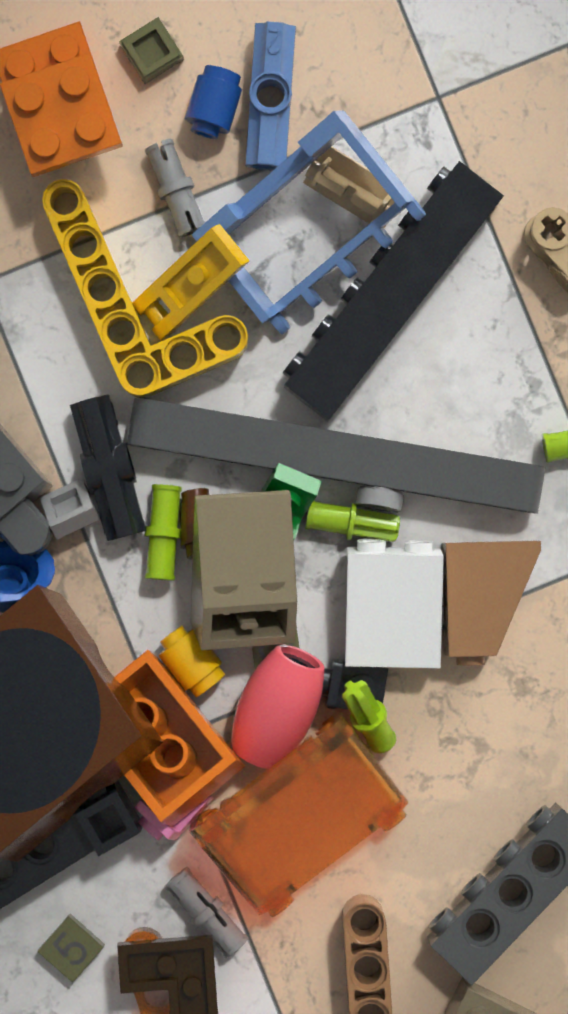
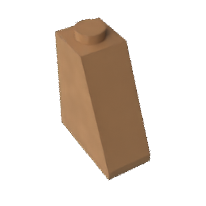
(482, 594)

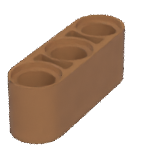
(363, 943)

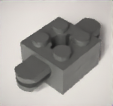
(20, 485)

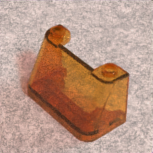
(300, 816)

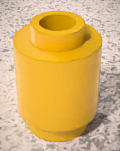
(189, 664)

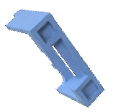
(313, 145)

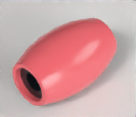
(277, 706)

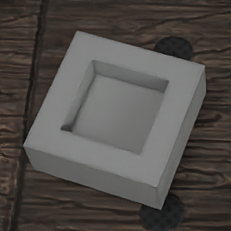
(69, 508)

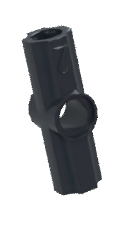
(108, 467)

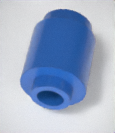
(213, 102)

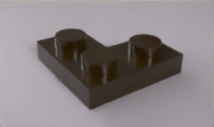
(171, 964)

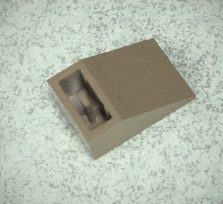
(243, 570)

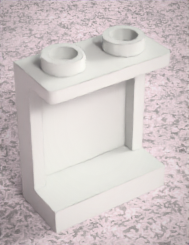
(394, 605)

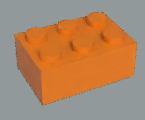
(193, 754)

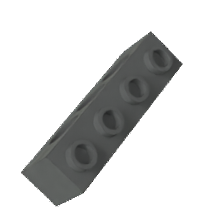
(475, 953)

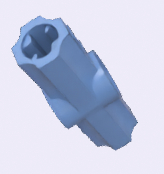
(270, 67)

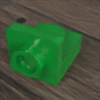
(302, 489)

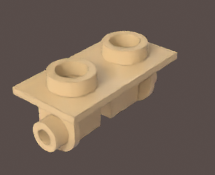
(348, 185)

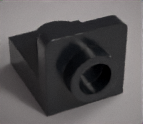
(340, 674)

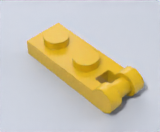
(191, 281)

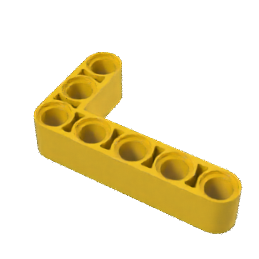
(120, 307)

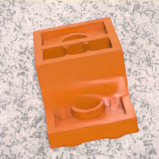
(57, 99)

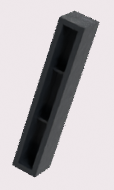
(392, 290)

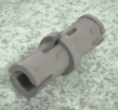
(175, 187)
(206, 912)

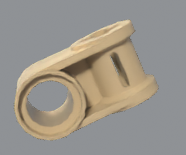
(553, 251)

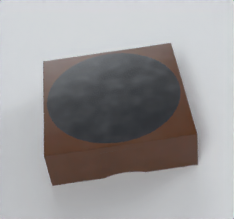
(61, 721)

